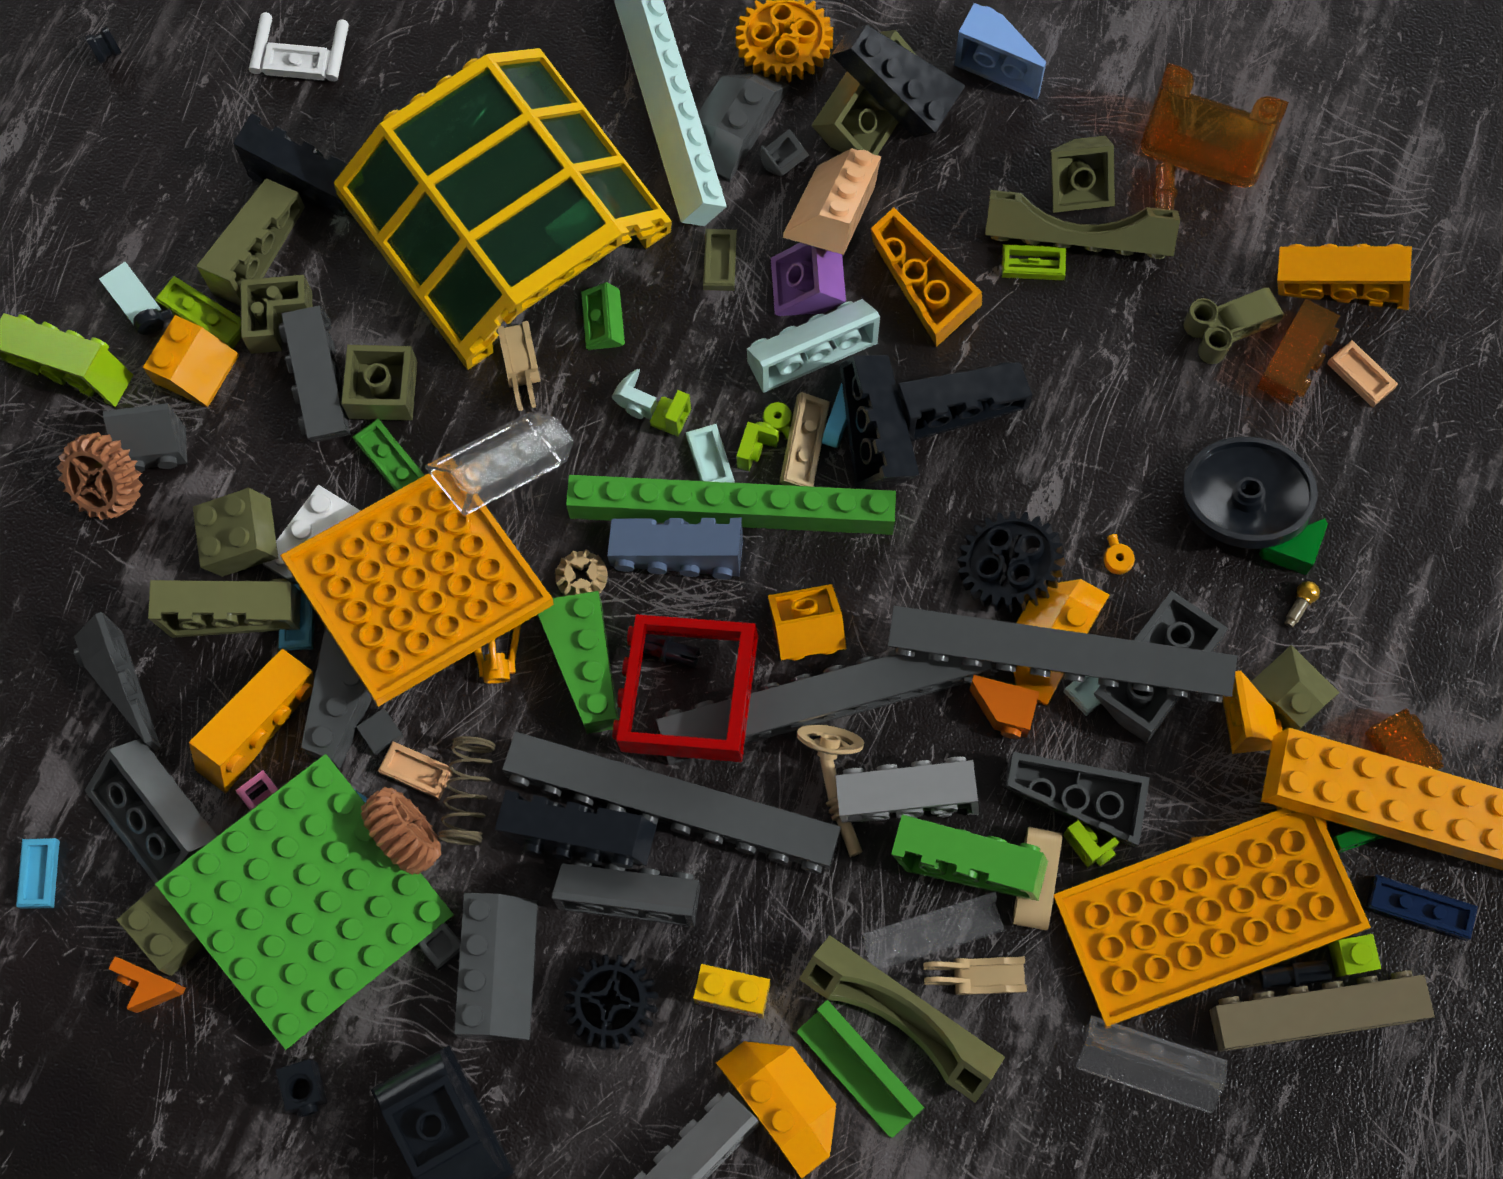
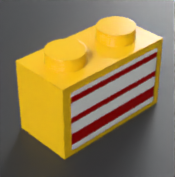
(731, 991)

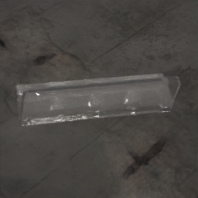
(933, 932)
(1153, 1065)

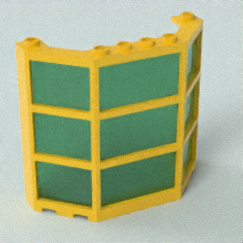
(494, 195)

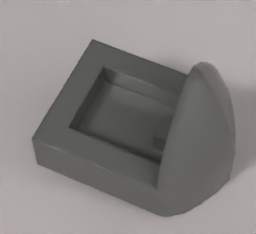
(782, 154)

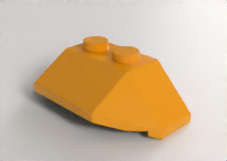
(1069, 608)
(784, 1100)

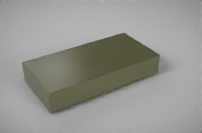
(720, 259)

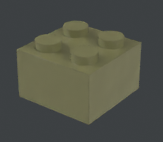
(379, 382)
(235, 532)
(160, 932)

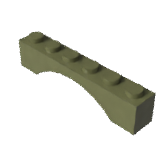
(1147, 231)
(848, 978)

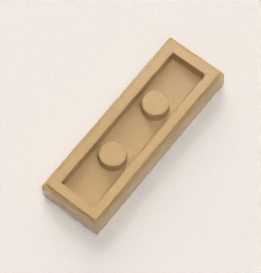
(804, 441)

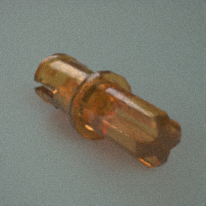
(1165, 186)

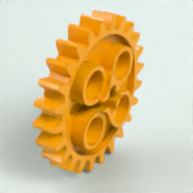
(784, 38)

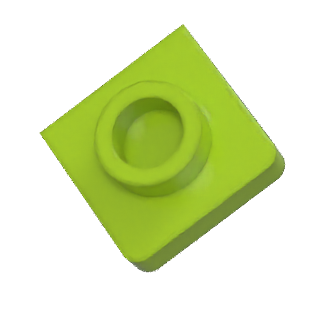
(672, 414)
(752, 443)
(1084, 843)

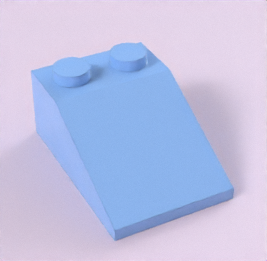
(998, 52)

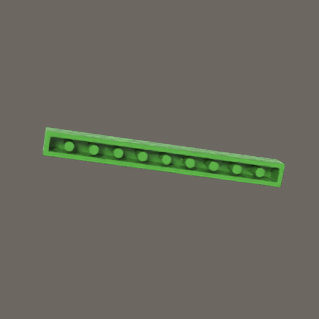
(756, 504)

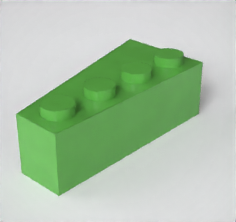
(581, 649)
(969, 858)

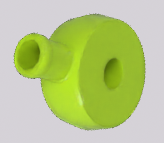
(781, 424)

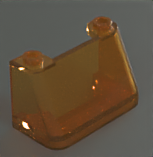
(1209, 134)

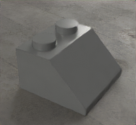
(150, 433)

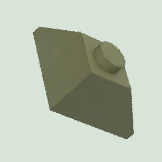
(1083, 174)
(1294, 689)

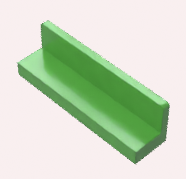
(860, 1069)

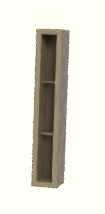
(1321, 1012)

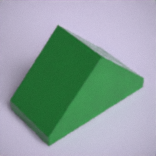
(1300, 552)

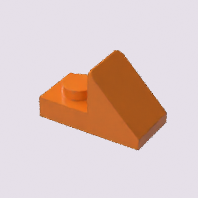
(151, 987)

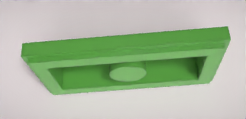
(602, 317)

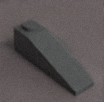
(108, 661)

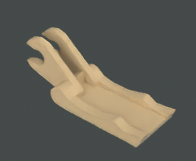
(519, 360)
(981, 975)

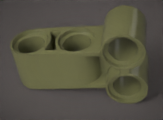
(1230, 321)

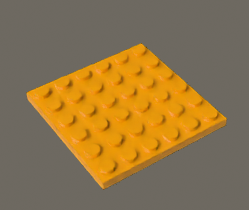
(414, 586)

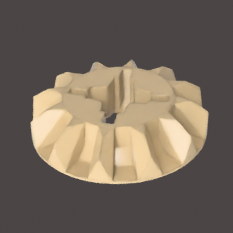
(579, 560)

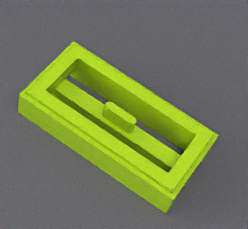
(1033, 267)

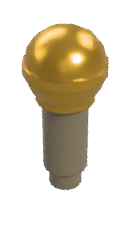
(1307, 593)

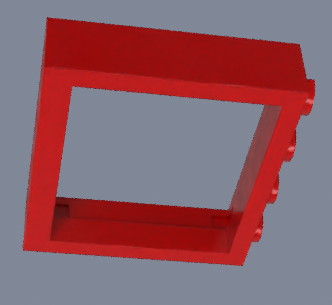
(682, 746)

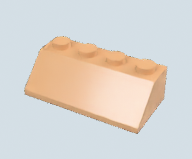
(834, 201)

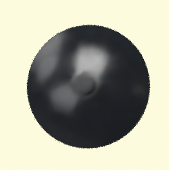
(1249, 492)

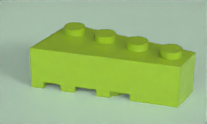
(63, 357)

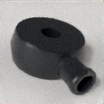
(151, 320)

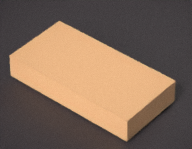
(1362, 373)
(415, 770)

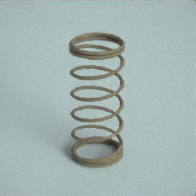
(469, 837)

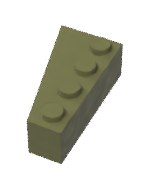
(251, 240)
(223, 606)

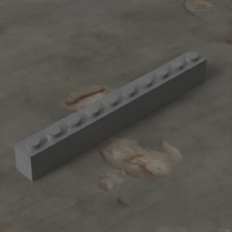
(1063, 652)
(823, 697)
(672, 802)

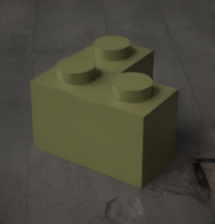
(262, 308)

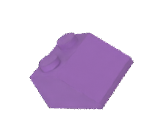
(807, 280)

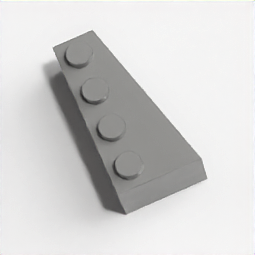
(907, 790)

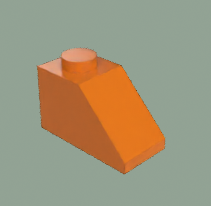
(1005, 705)

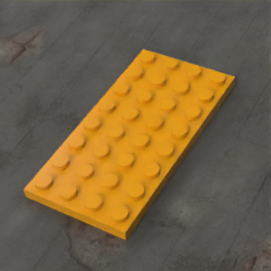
(1209, 913)

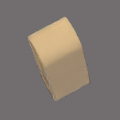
(1038, 913)

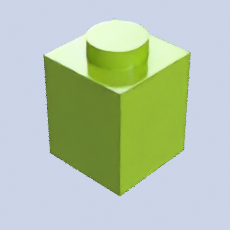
(1354, 955)

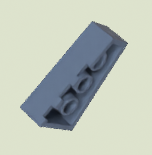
(677, 546)

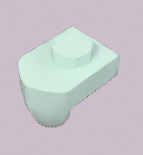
(633, 400)

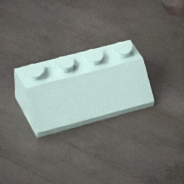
(813, 344)

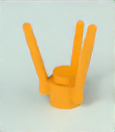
(495, 666)

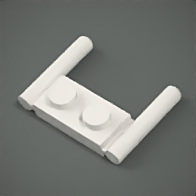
(297, 60)

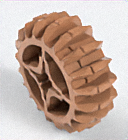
(99, 476)
(401, 830)

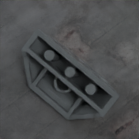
(736, 117)

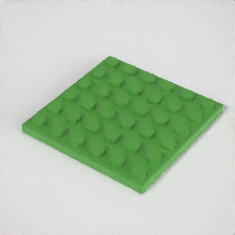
(302, 902)

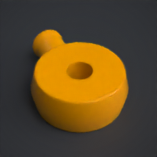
(1121, 551)

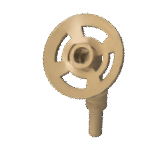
(829, 747)

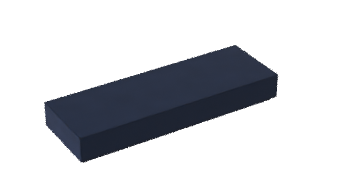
(1421, 907)

